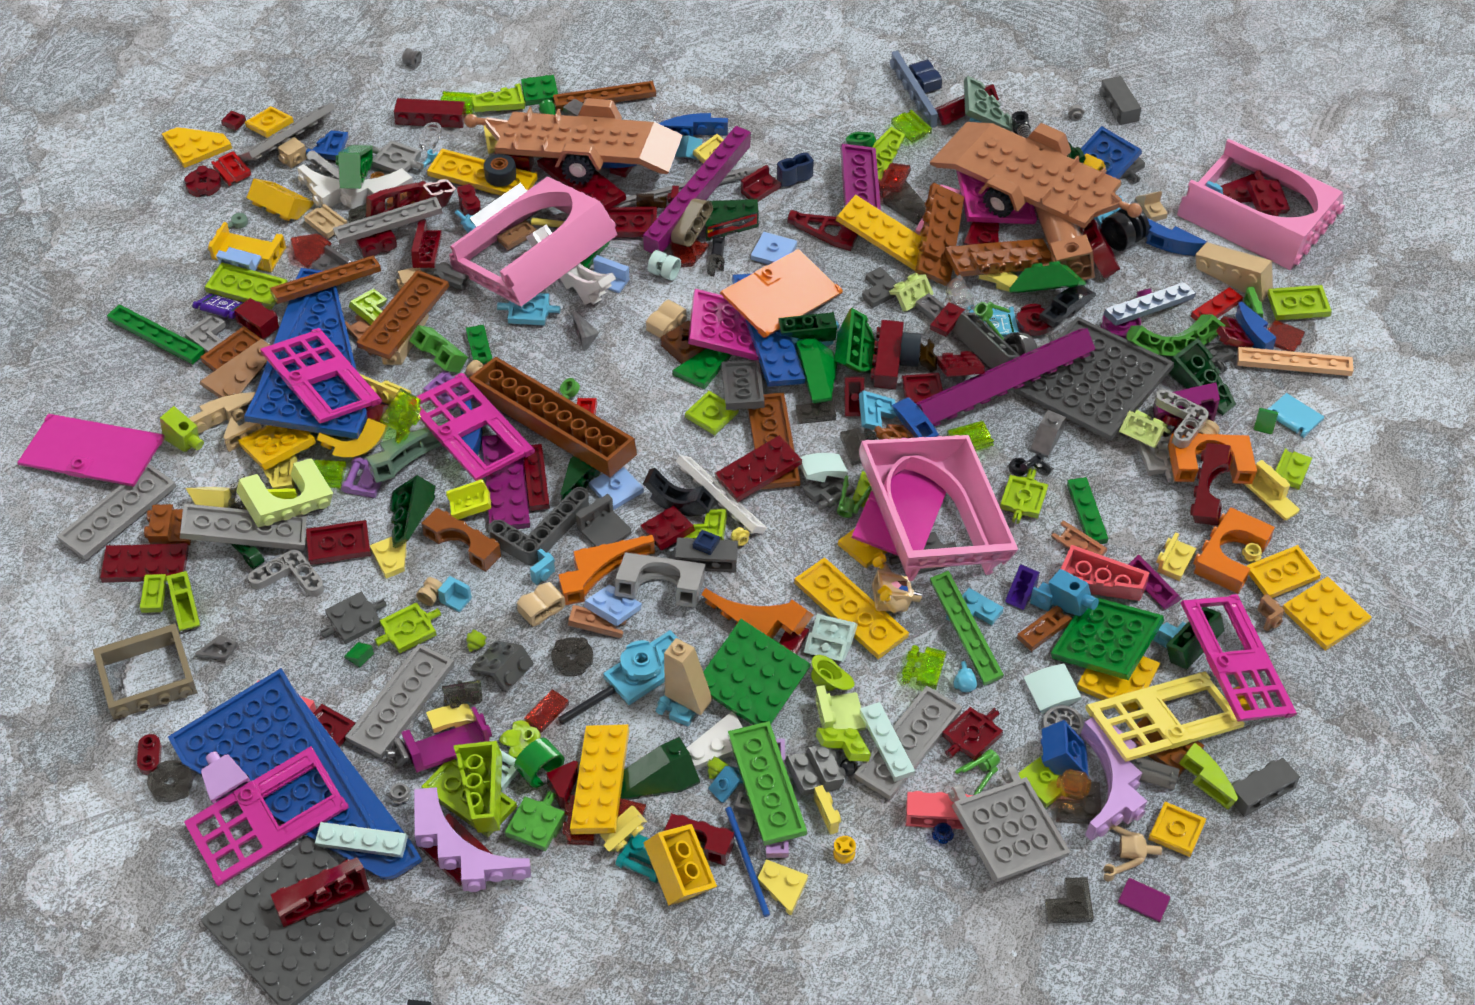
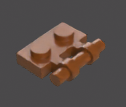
(892, 431)

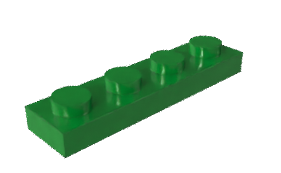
(1087, 509)

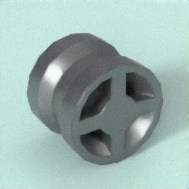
(412, 57)

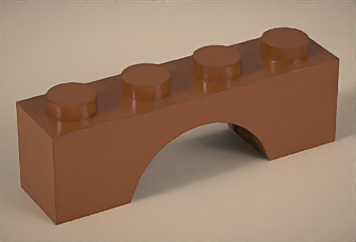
(443, 527)

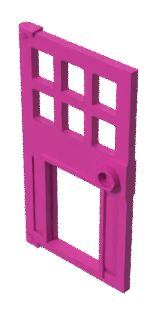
(300, 380)
(451, 432)
(1251, 660)
(260, 817)

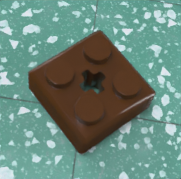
(677, 345)

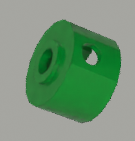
(537, 755)

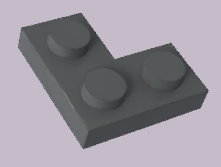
(882, 284)

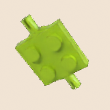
(1024, 496)
(408, 627)

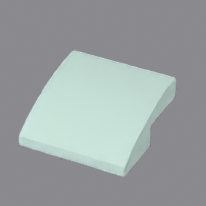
(821, 465)
(830, 637)
(1052, 687)

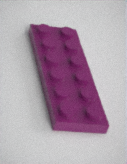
(860, 174)
(506, 485)

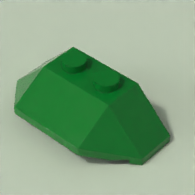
(1046, 278)
(855, 343)

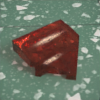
(308, 248)
(690, 254)

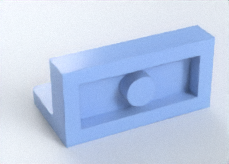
(239, 258)
(620, 271)

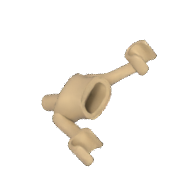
(1132, 847)

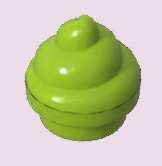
(475, 640)
(715, 766)

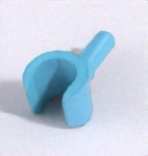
(430, 157)

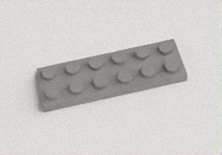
(284, 134)
(115, 513)
(238, 527)
(400, 701)
(918, 732)

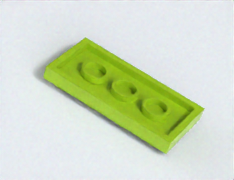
(243, 284)
(453, 794)

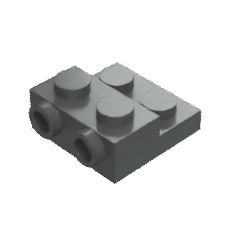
(815, 769)

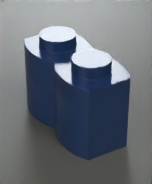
(926, 75)
(795, 169)

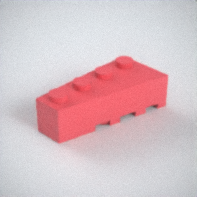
(1106, 575)

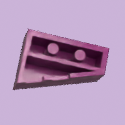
(1204, 396)

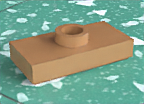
(515, 235)

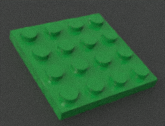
(1108, 638)
(754, 674)

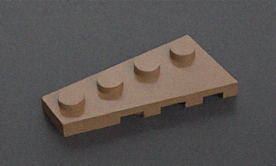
(237, 373)

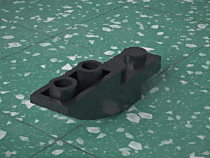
(1065, 303)

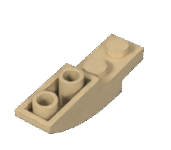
(221, 410)

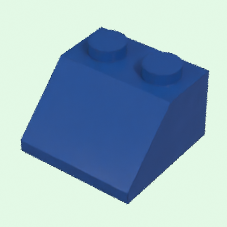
(1063, 749)

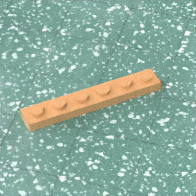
(1295, 361)

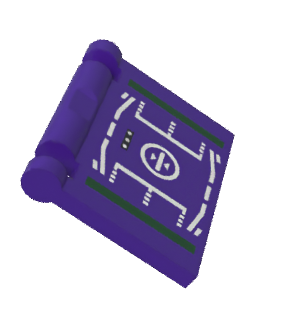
(217, 305)

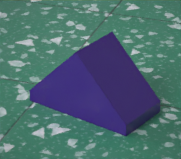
(1022, 587)

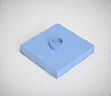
(772, 248)
(620, 487)

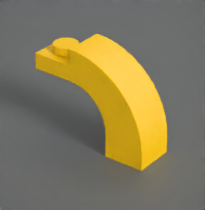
(367, 441)

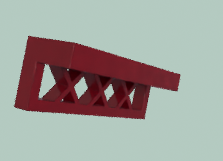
(956, 108)
(420, 246)

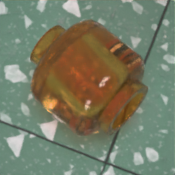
(1074, 784)

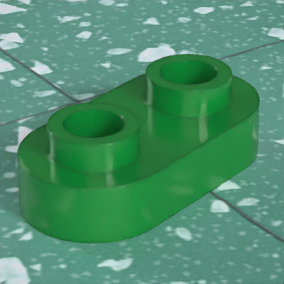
(861, 139)

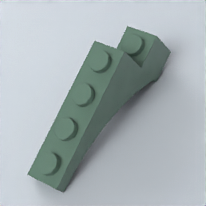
(396, 456)

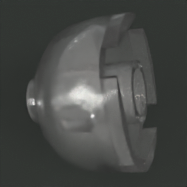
(959, 294)

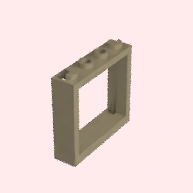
(136, 646)

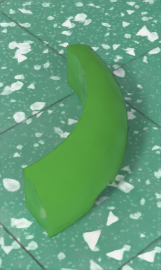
(1203, 329)

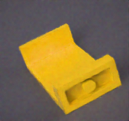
(269, 251)

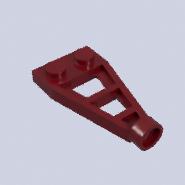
(376, 202)
(845, 239)

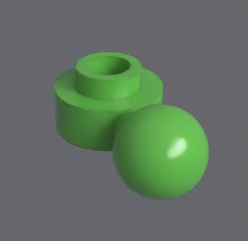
(569, 388)

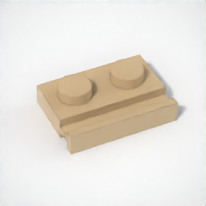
(324, 220)

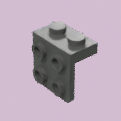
(601, 523)
(505, 663)

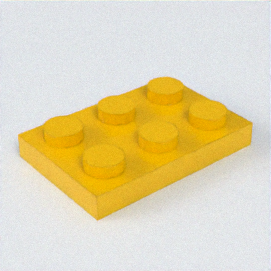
(1283, 572)

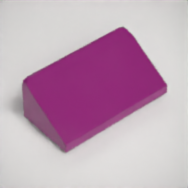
(1144, 899)

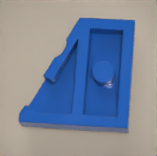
(331, 144)

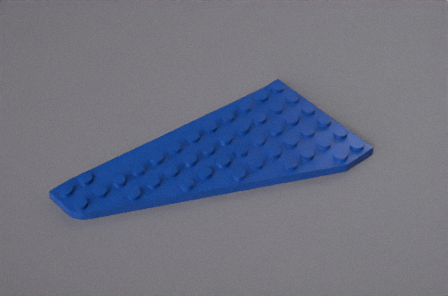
(275, 402)
(271, 726)

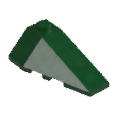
(1195, 368)

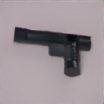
(1038, 462)

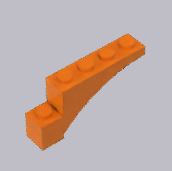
(597, 562)
(767, 619)

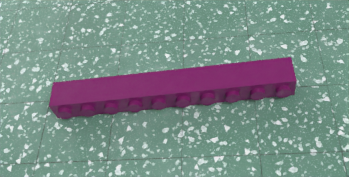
(699, 187)
(1007, 375)

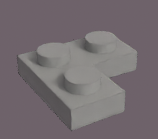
(204, 332)

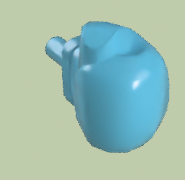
(466, 222)
(965, 679)

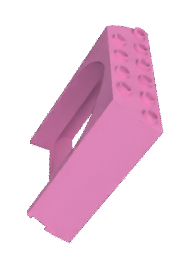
(1272, 237)
(551, 258)
(955, 468)

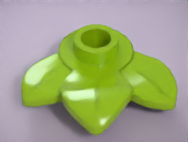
(518, 738)

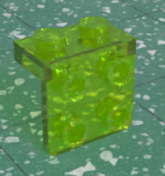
(402, 414)

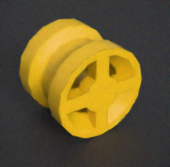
(841, 844)

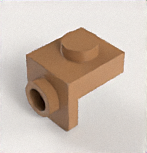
(1272, 611)

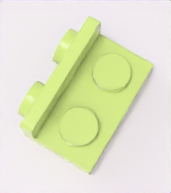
(911, 290)

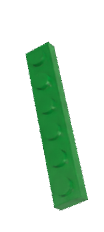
(156, 334)

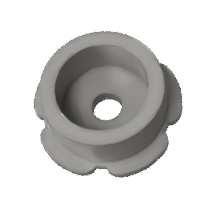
(1076, 112)
(399, 788)

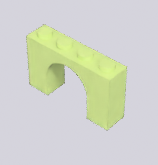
(268, 509)

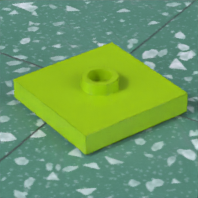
(710, 413)
(1043, 781)

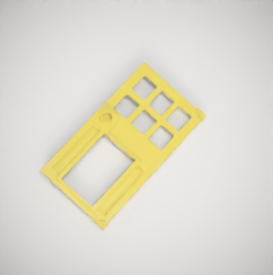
(1152, 706)

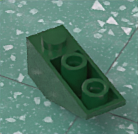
(817, 326)
(577, 475)

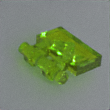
(930, 669)

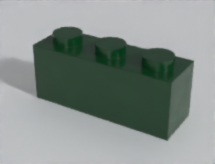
(1185, 647)

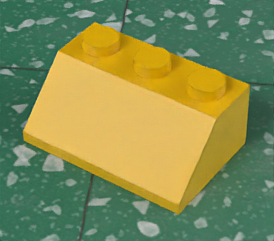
(278, 199)
(679, 864)

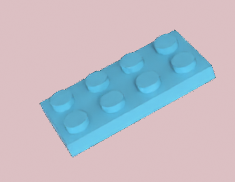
(634, 690)

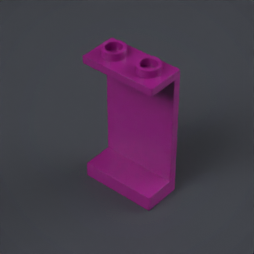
(440, 748)

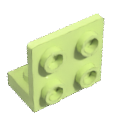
(1141, 428)
(839, 710)

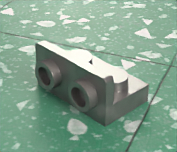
(330, 259)

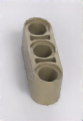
(691, 222)

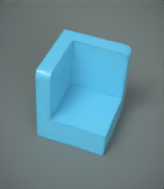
(687, 145)
(454, 594)
(1167, 632)

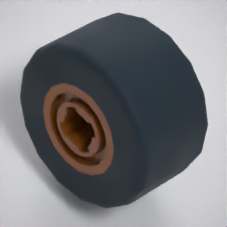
(499, 170)
(910, 349)

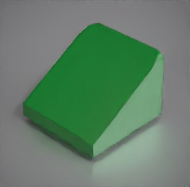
(1265, 421)
(359, 654)

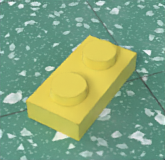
(824, 803)

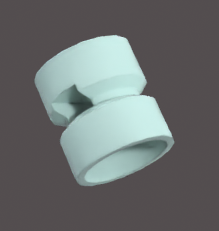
(665, 265)

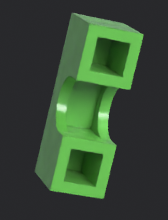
(445, 353)

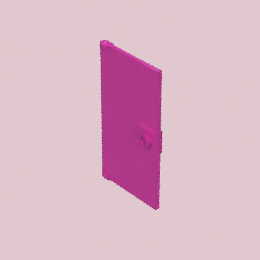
(91, 450)
(917, 505)

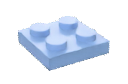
(612, 607)

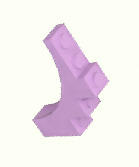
(1122, 781)
(455, 852)

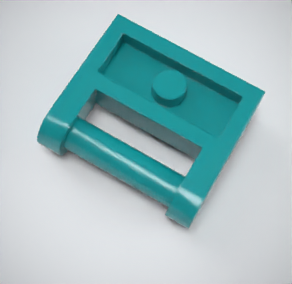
(637, 850)

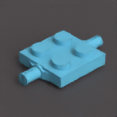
(532, 312)

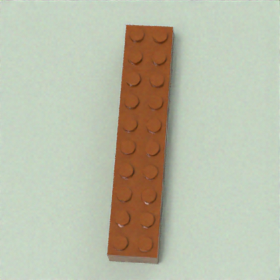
(555, 417)

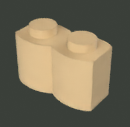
(666, 318)
(540, 604)

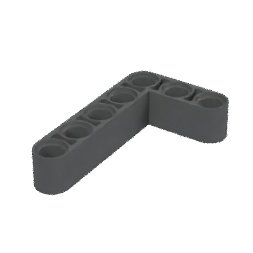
(545, 534)

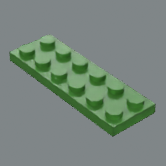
(767, 783)

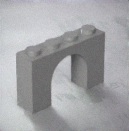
(641, 568)

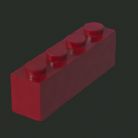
(423, 111)
(888, 354)

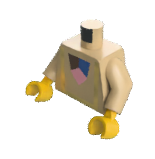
(891, 590)

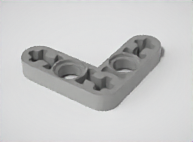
(1164, 401)
(287, 567)

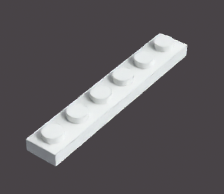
(725, 500)

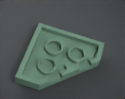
(982, 106)

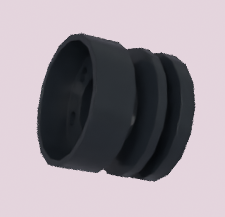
(1123, 231)

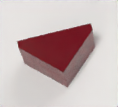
(562, 781)

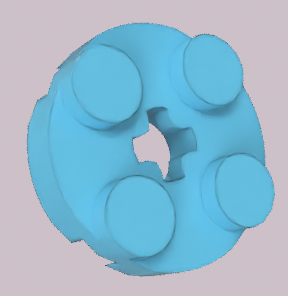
(641, 671)

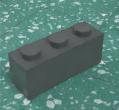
(1120, 100)
(721, 560)
(1264, 786)

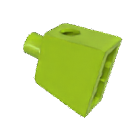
(180, 430)

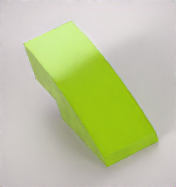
(183, 601)
(1209, 776)

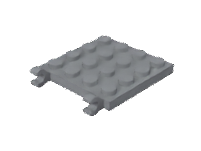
(1009, 827)

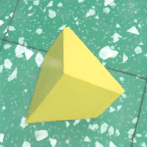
(210, 496)

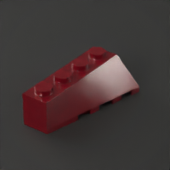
(320, 891)

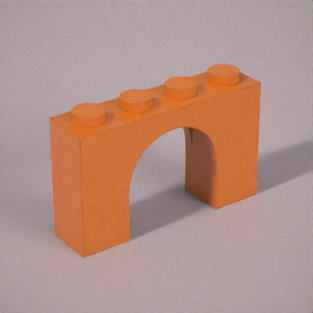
(1185, 463)
(1233, 527)

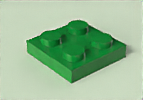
(538, 89)

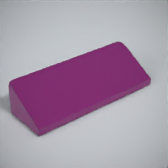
(1156, 585)

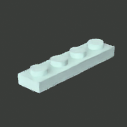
(887, 742)
(361, 839)

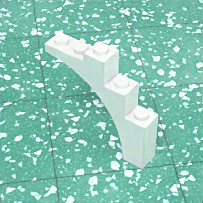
(328, 190)
(586, 282)

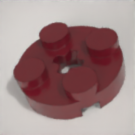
(196, 185)
(1027, 325)

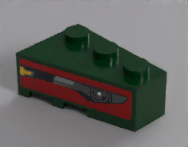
(732, 216)

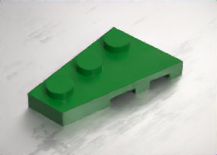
(702, 367)

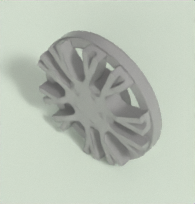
(1075, 714)

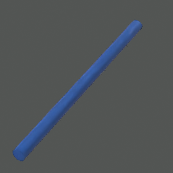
(747, 861)

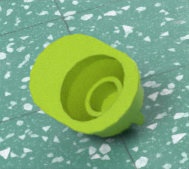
(828, 673)

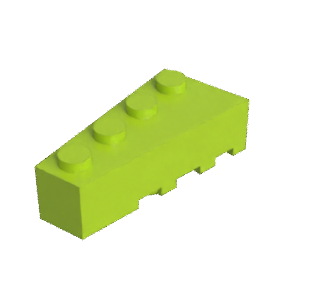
(481, 778)

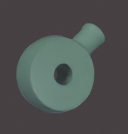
(238, 221)

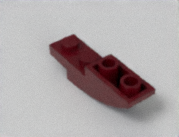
(1102, 252)

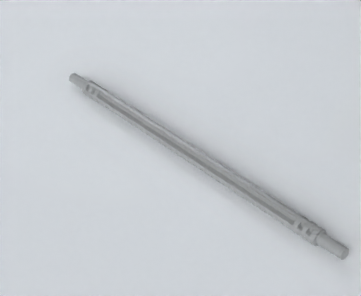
(631, 200)

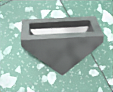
(584, 330)

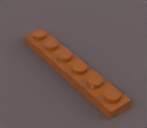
(615, 93)
(325, 279)

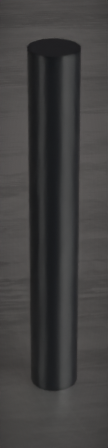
(586, 704)

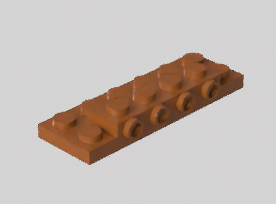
(938, 232)
(997, 257)

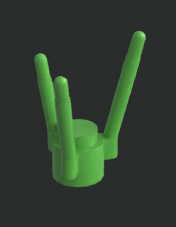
(985, 312)
(846, 505)
(986, 762)

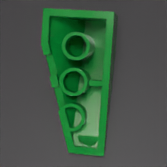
(818, 368)

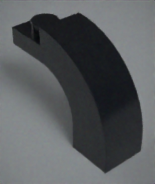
(688, 501)

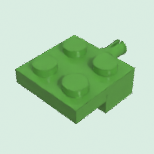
(536, 822)

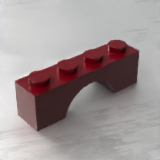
(1216, 461)

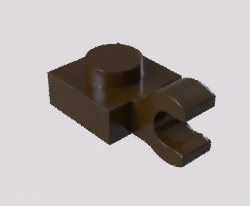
(648, 200)
(927, 356)

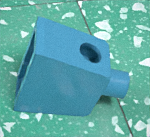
(1071, 593)

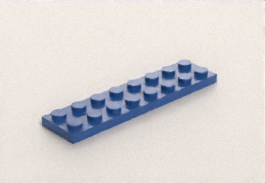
(775, 354)

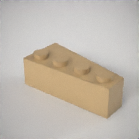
(1236, 268)

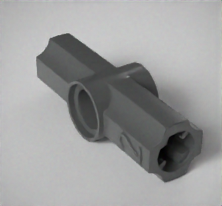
(446, 272)

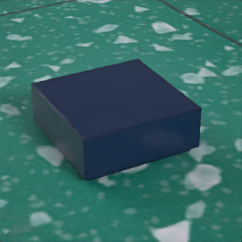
(706, 542)

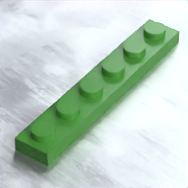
(966, 628)

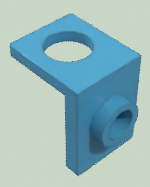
(1042, 597)
(725, 783)

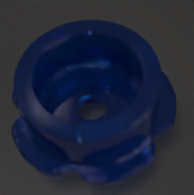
(945, 829)

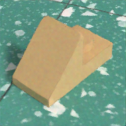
(1152, 206)
(235, 432)

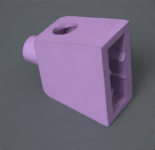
(222, 776)

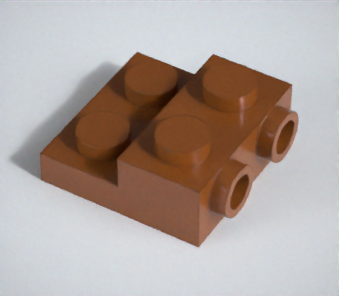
(164, 525)

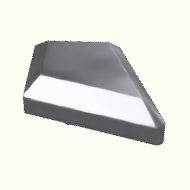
(218, 648)
(398, 753)

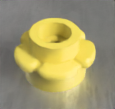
(740, 535)
(1252, 552)

